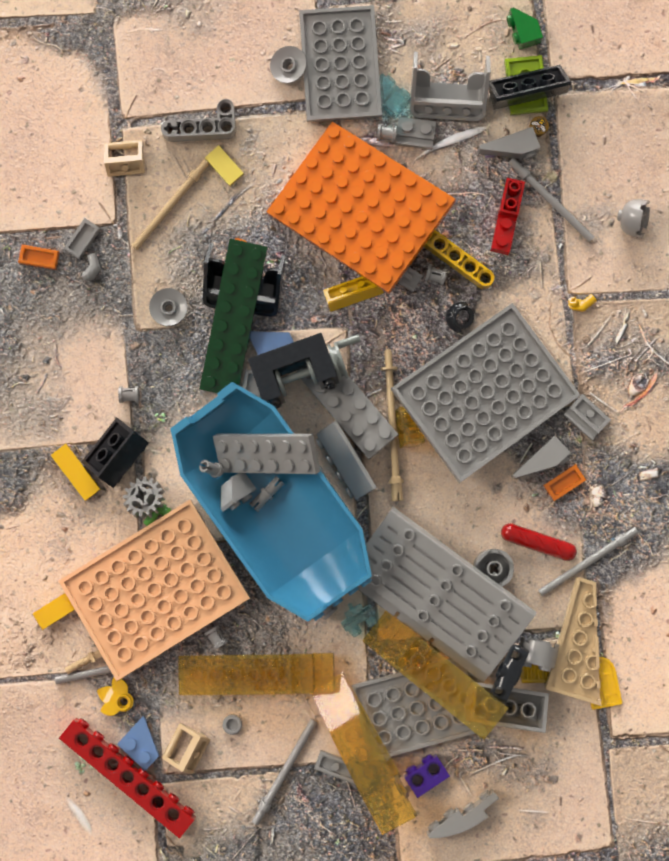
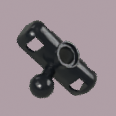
(509, 673)

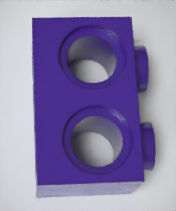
(429, 779)

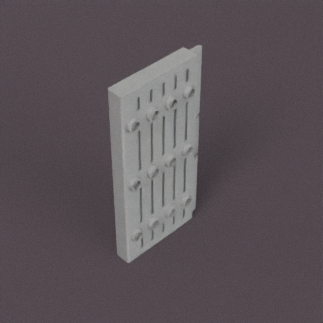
(443, 596)

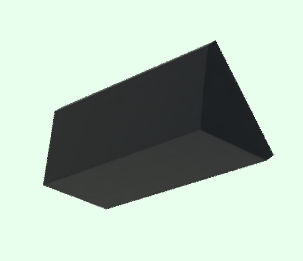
(528, 86)

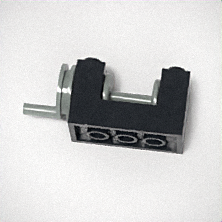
(307, 352)

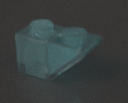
(392, 97)

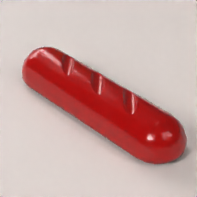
(538, 542)

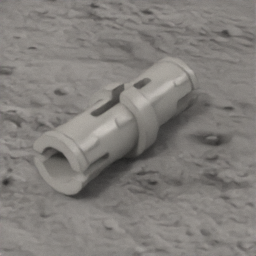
(266, 493)

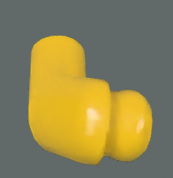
(581, 305)

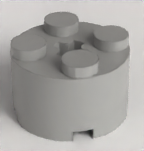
(504, 565)
(540, 653)

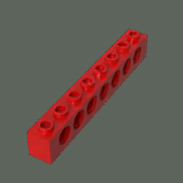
(130, 788)

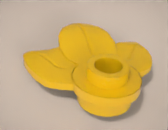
(112, 697)

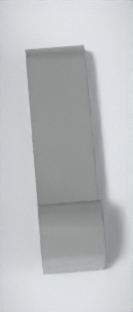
(199, 124)

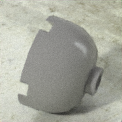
(634, 217)

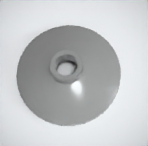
(282, 59)
(161, 300)

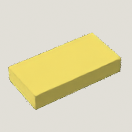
(224, 166)

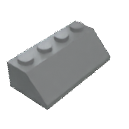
(346, 461)

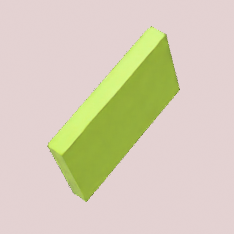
(521, 65)

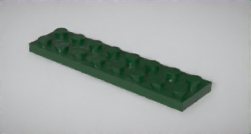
(233, 315)

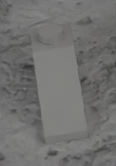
(515, 145)
(548, 456)

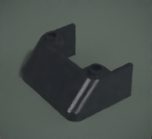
(269, 290)

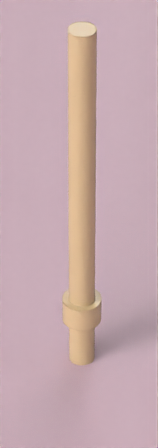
(194, 176)

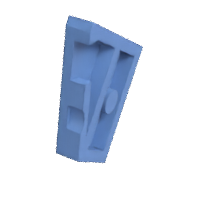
(268, 341)
(139, 744)

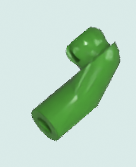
(163, 511)

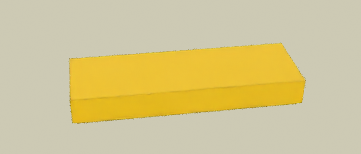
(75, 472)

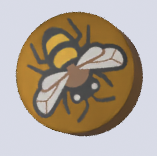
(539, 125)

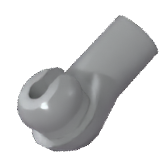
(93, 268)

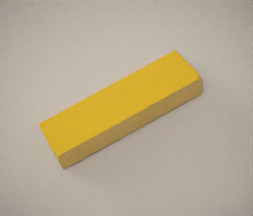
(350, 293)

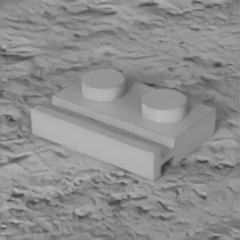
(415, 133)
(586, 417)

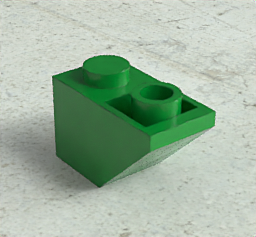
(525, 29)

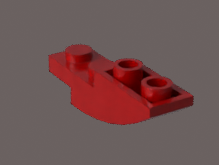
(507, 216)

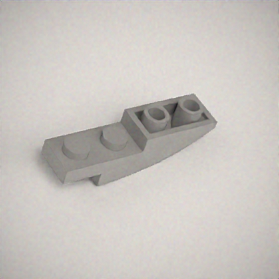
(457, 822)

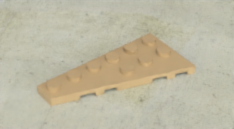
(578, 653)

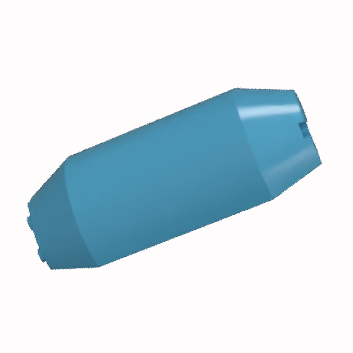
(302, 542)

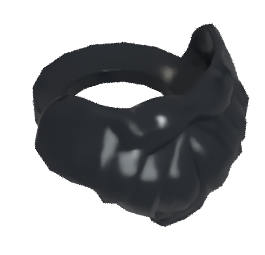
(452, 313)

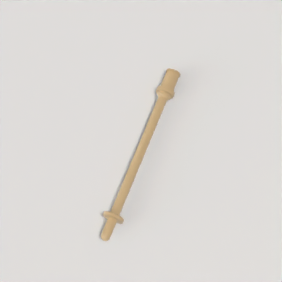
(395, 481)

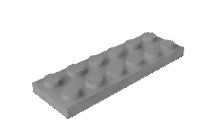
(354, 414)
(267, 453)

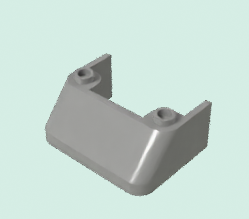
(449, 100)

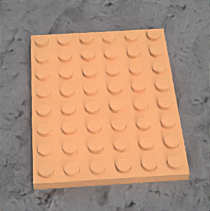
(154, 590)

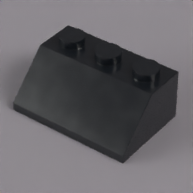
(115, 452)

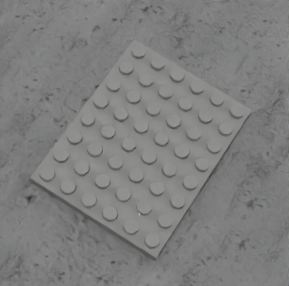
(485, 392)

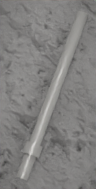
(525, 174)
(619, 541)
(265, 804)

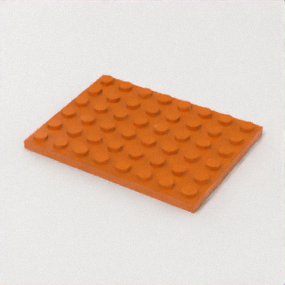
(361, 207)

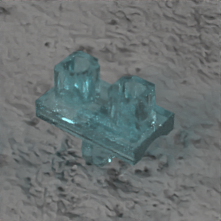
(359, 615)

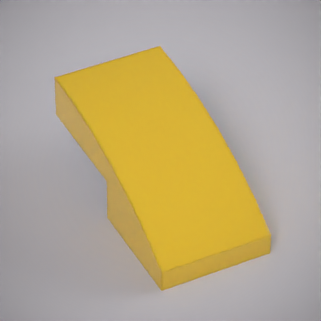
(53, 611)

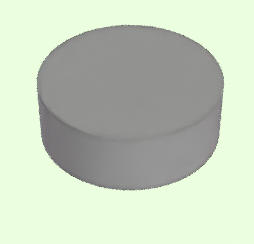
(232, 724)

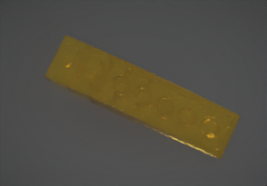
(256, 674)
(435, 675)
(365, 756)

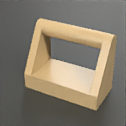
(124, 164)
(193, 753)

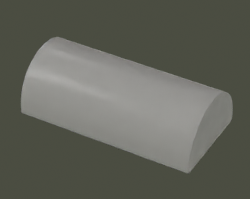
(525, 711)

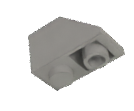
(235, 490)

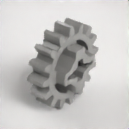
(136, 496)

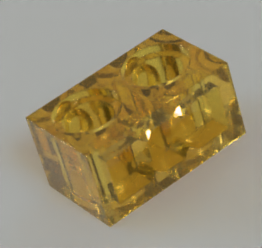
(407, 430)

